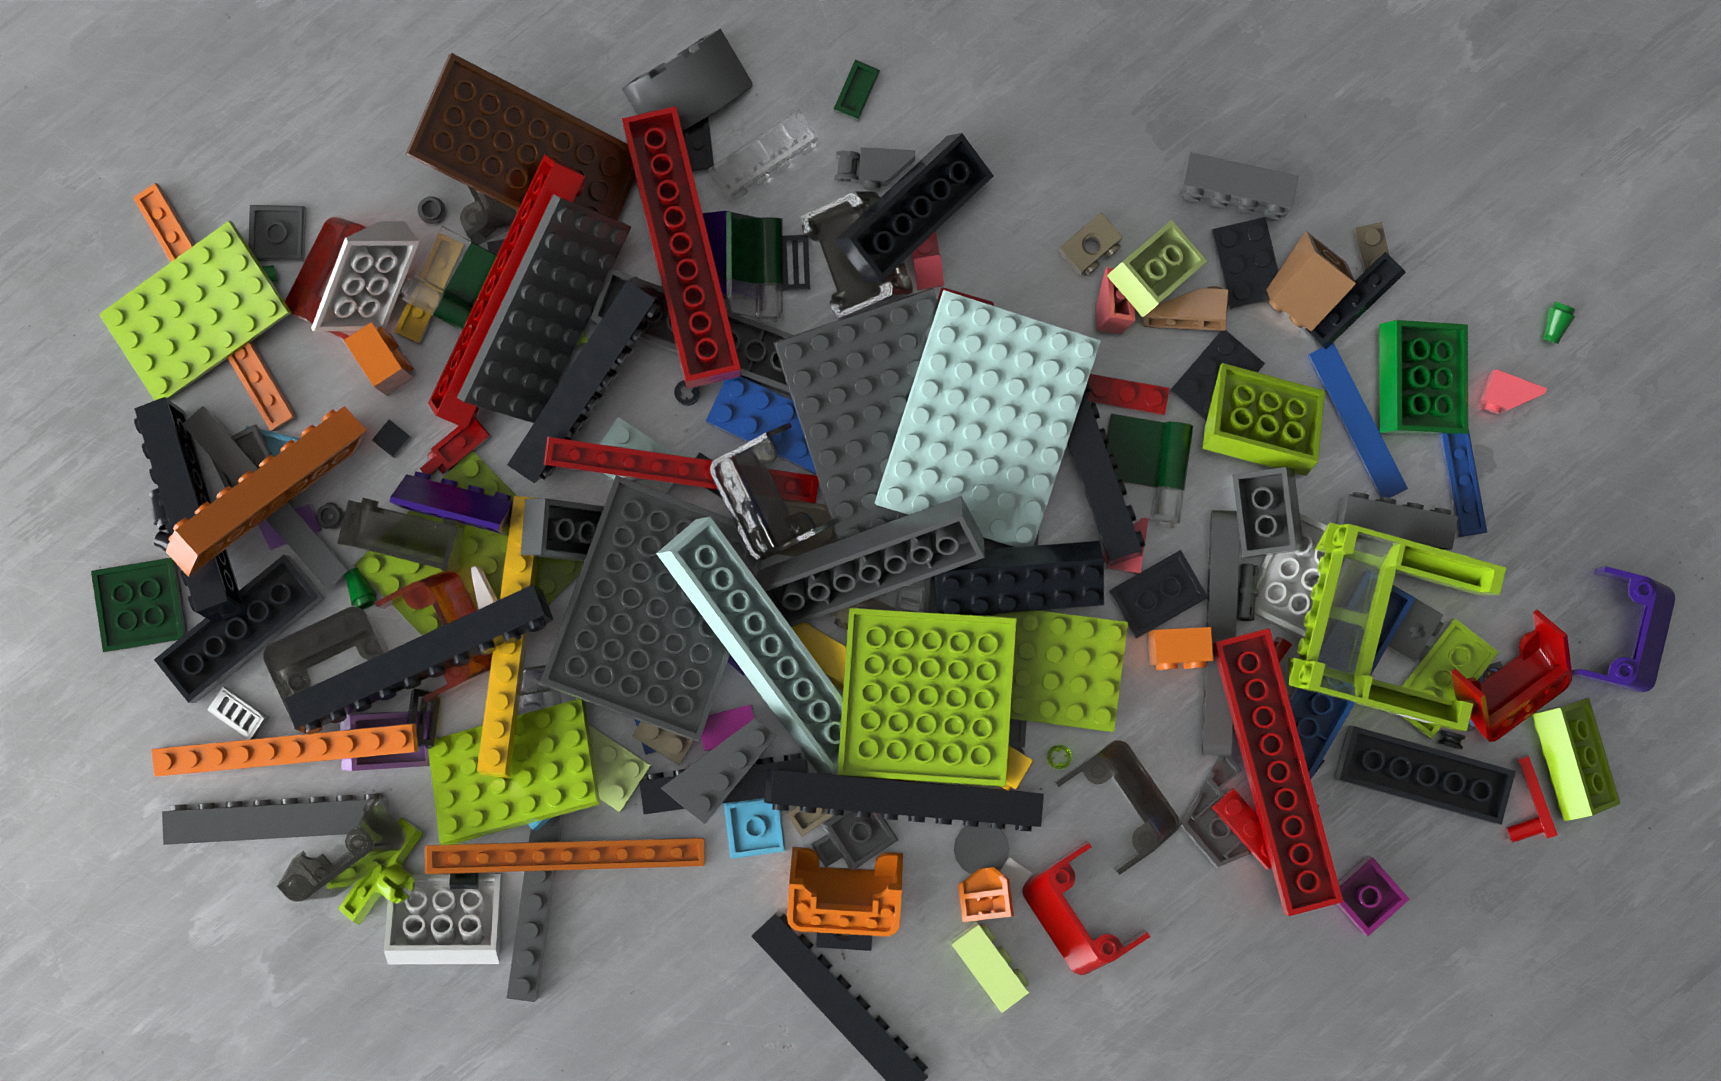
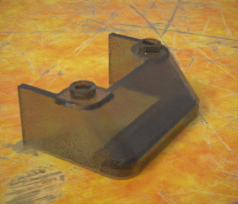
(756, 500)
(402, 535)
(295, 653)
(1122, 764)

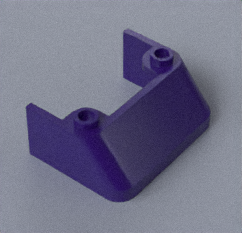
(1642, 669)

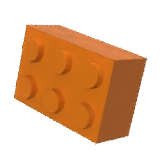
(379, 358)
(1180, 646)

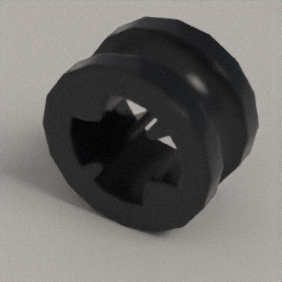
(678, 394)
(1451, 739)

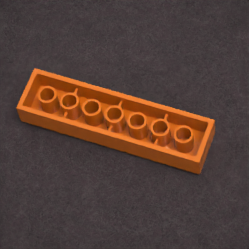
(265, 490)

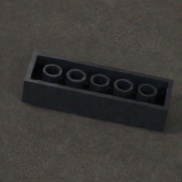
(914, 208)
(1024, 580)
(218, 649)
(1425, 775)
(750, 787)

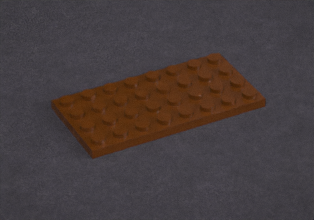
(498, 133)

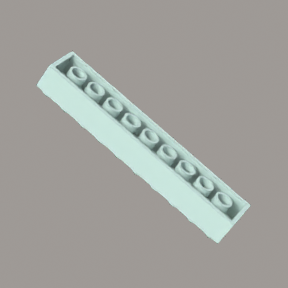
(758, 639)

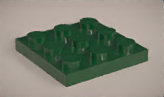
(138, 604)

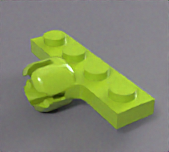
(385, 880)

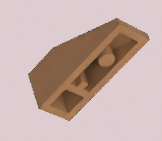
(1195, 310)

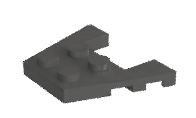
(1205, 825)

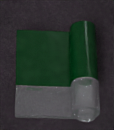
(754, 266)
(449, 278)
(1152, 464)

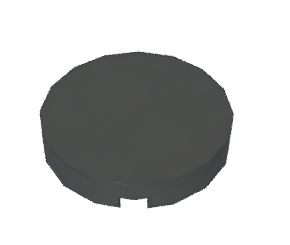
(981, 848)

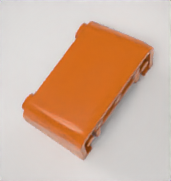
(844, 899)

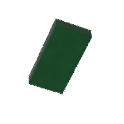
(856, 90)

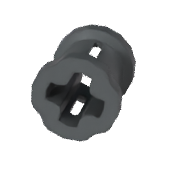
(847, 166)

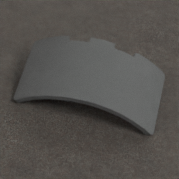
(695, 81)

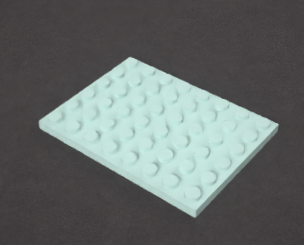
(988, 417)

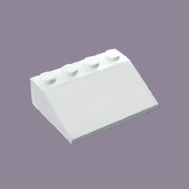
(367, 277)
(1288, 580)
(445, 923)

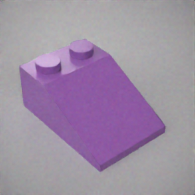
(382, 719)

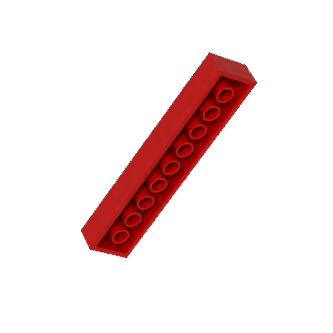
(550, 179)
(681, 247)
(1277, 772)

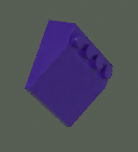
(454, 503)

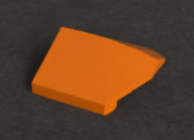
(985, 895)

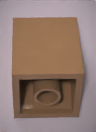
(1310, 283)

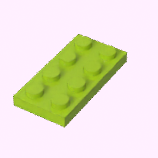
(1454, 649)

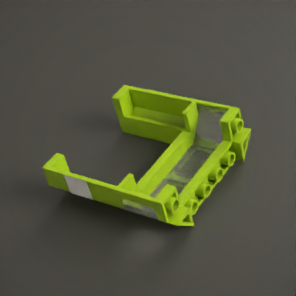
(1351, 612)

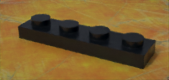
(1359, 299)

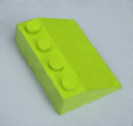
(1265, 420)

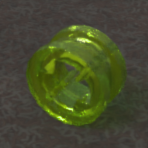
(1058, 748)

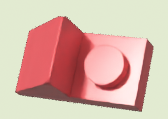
(928, 264)

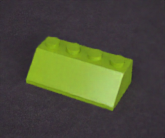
(1576, 759)

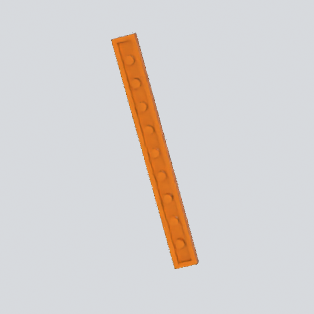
(247, 360)
(285, 750)
(563, 855)

